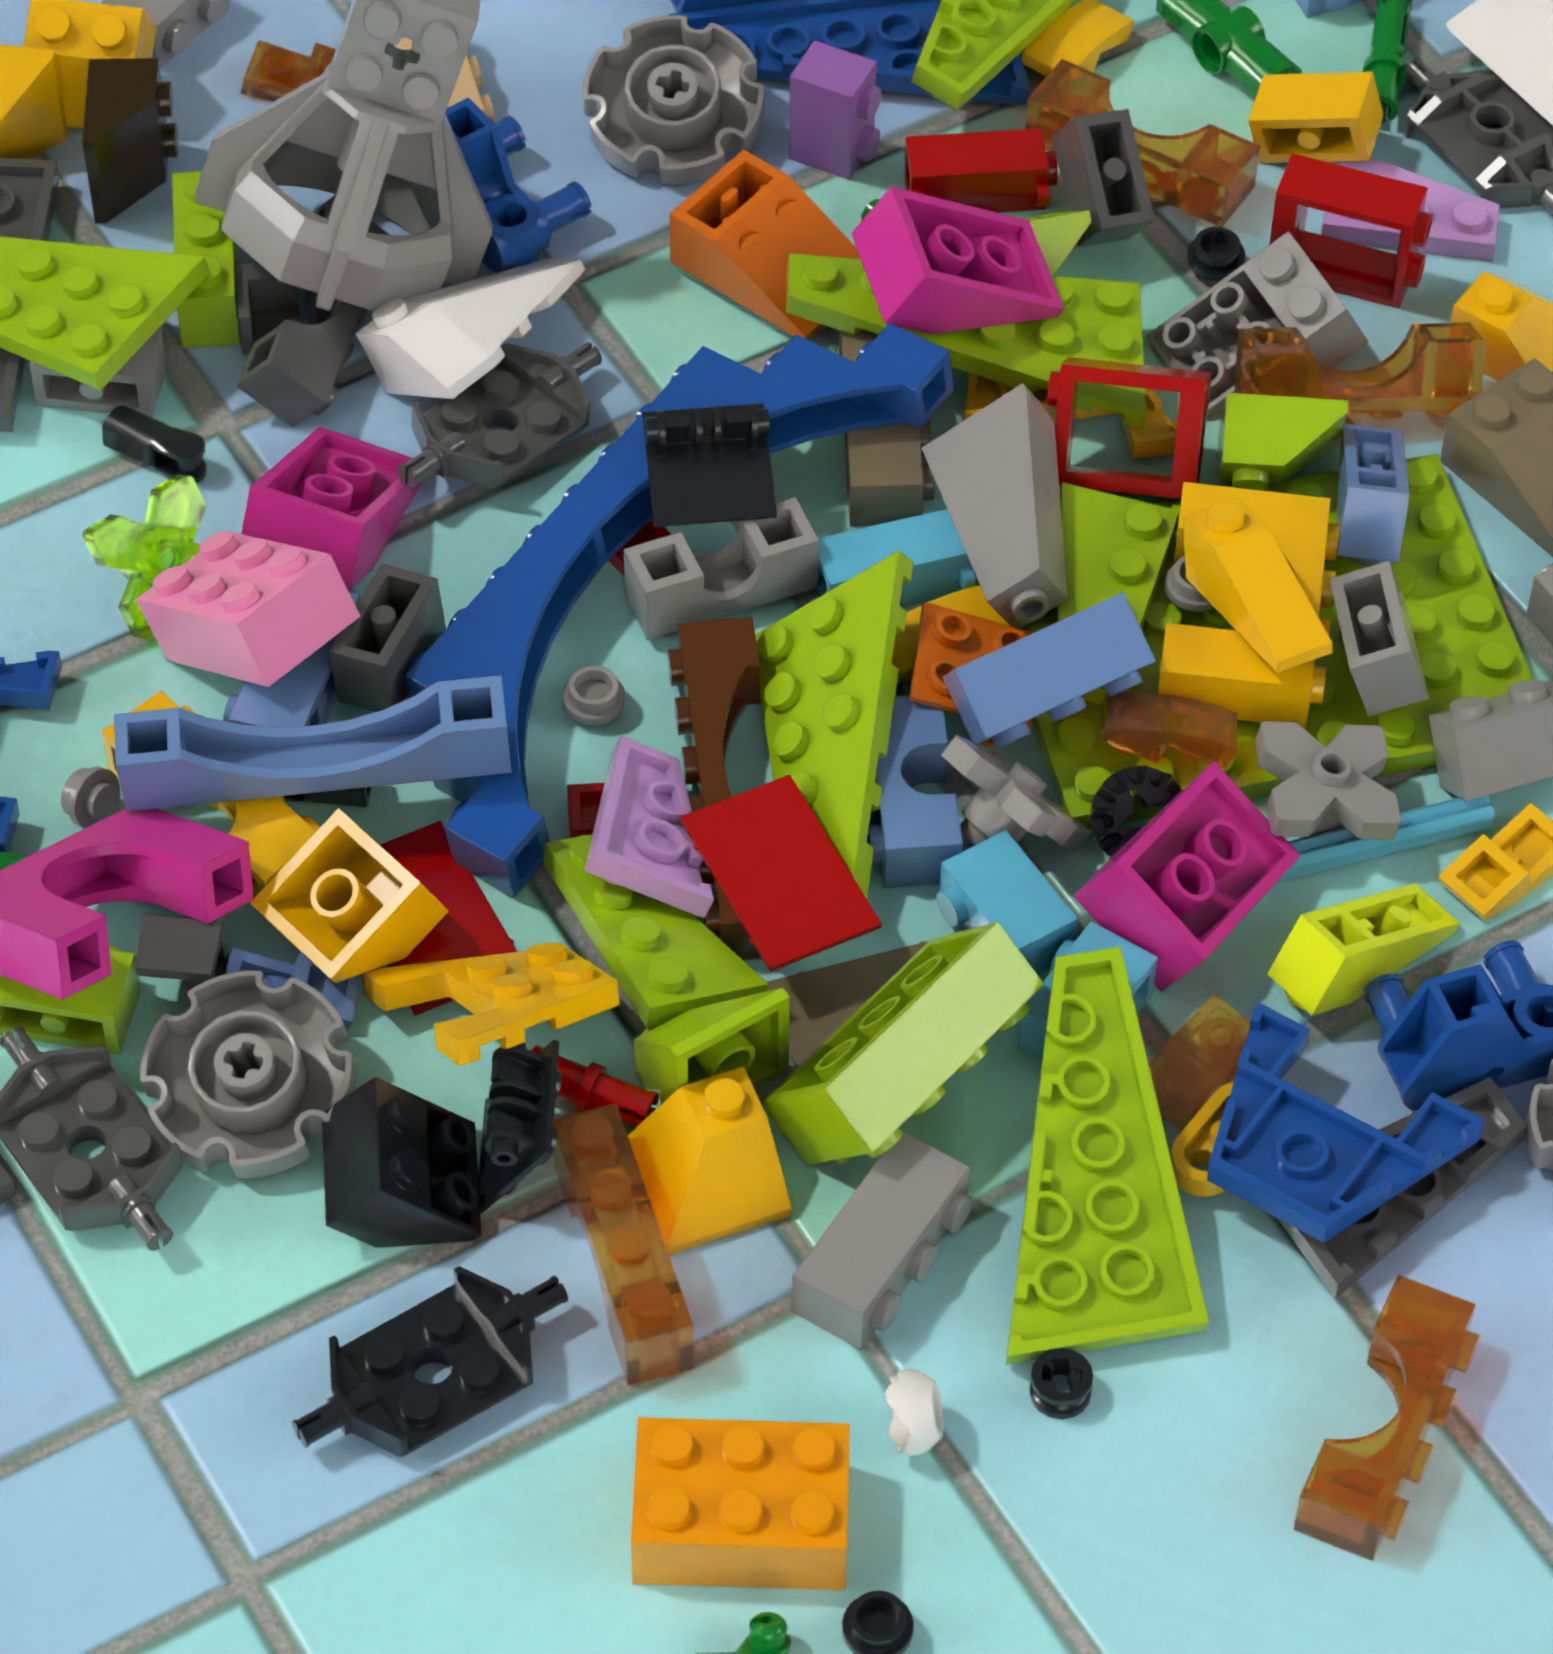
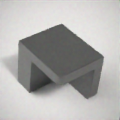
(262, 303)
(181, 949)

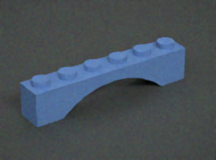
(194, 759)

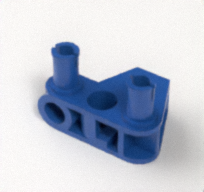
(519, 224)
(1463, 1029)

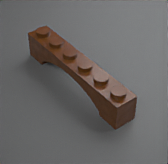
(718, 678)

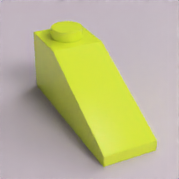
(1352, 943)

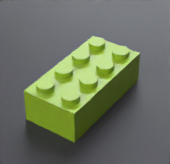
(904, 1046)

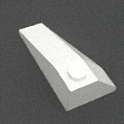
(454, 334)

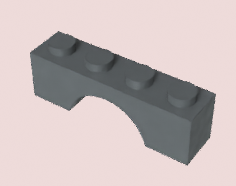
(298, 363)

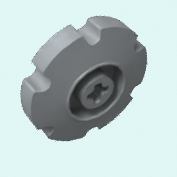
(673, 99)
(247, 1073)

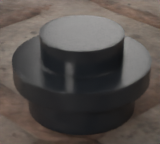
(1215, 253)
(877, 1624)

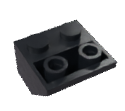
(399, 1169)

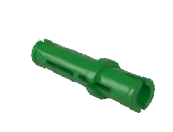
(1388, 52)

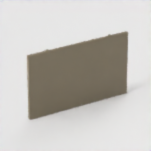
(832, 994)

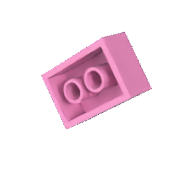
(247, 607)

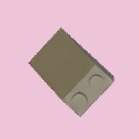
(1505, 448)

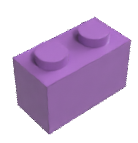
(833, 110)

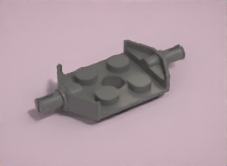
(1506, 163)
(525, 392)
(77, 1098)

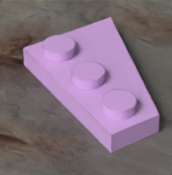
(1460, 225)
(640, 830)

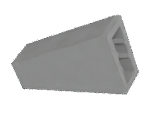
(1006, 504)

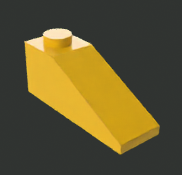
(1251, 584)

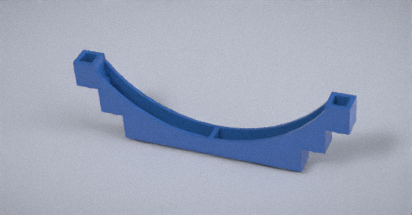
(528, 599)

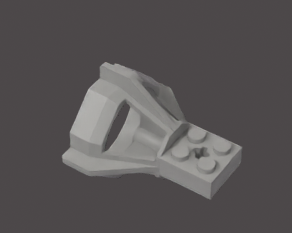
(377, 141)

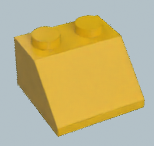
(83, 33)
(348, 902)

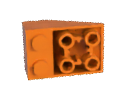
(740, 237)

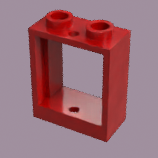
(1361, 196)
(1190, 432)

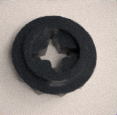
(1114, 803)

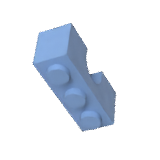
(912, 827)

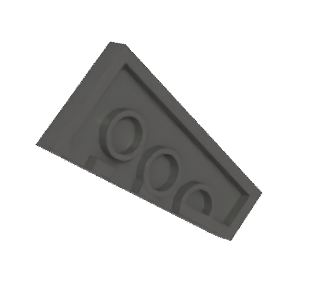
(1374, 1236)

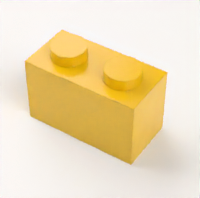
(1316, 116)

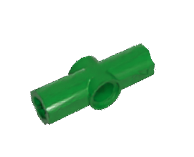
(1227, 40)

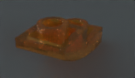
(280, 71)
(1151, 721)
(1198, 1060)

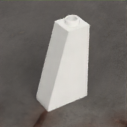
(1514, 43)

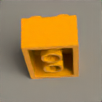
(740, 1503)

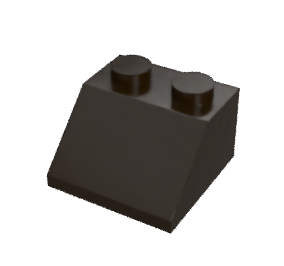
(126, 132)

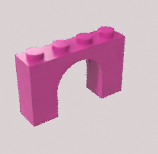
(130, 856)

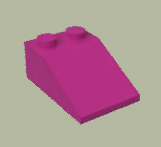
(952, 265)
(332, 499)
(1189, 875)

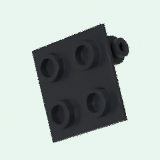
(709, 464)
(518, 1118)

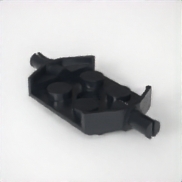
(469, 1328)

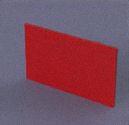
(780, 873)
(470, 924)

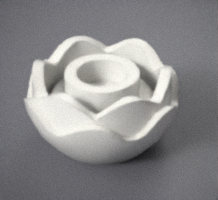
(916, 1412)

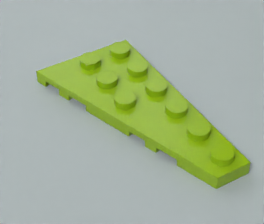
(88, 304)
(1102, 1209)

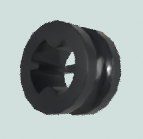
(1043, 1390)

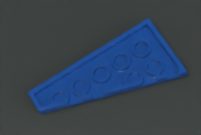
(875, 29)

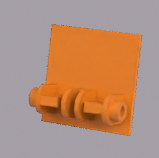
(947, 642)

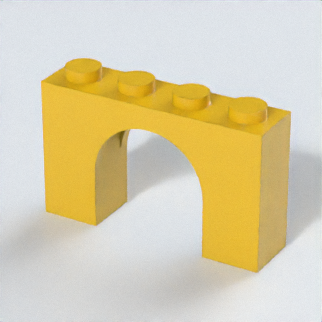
(1220, 663)

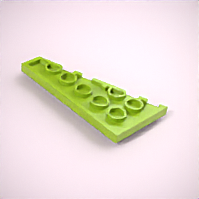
(978, 40)
(1097, 323)
(832, 701)

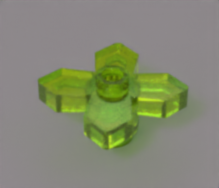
(149, 547)

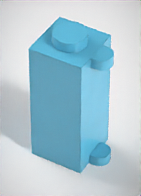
(926, 539)

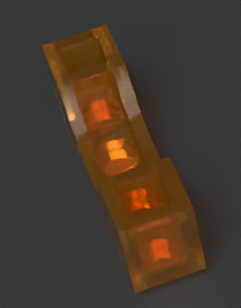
(1196, 171)
(1428, 372)
(629, 1253)
(1359, 1481)

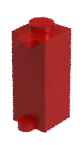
(983, 169)

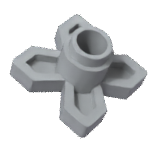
(1327, 784)
(1009, 799)

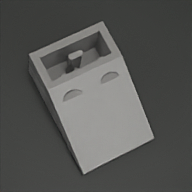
(1267, 291)

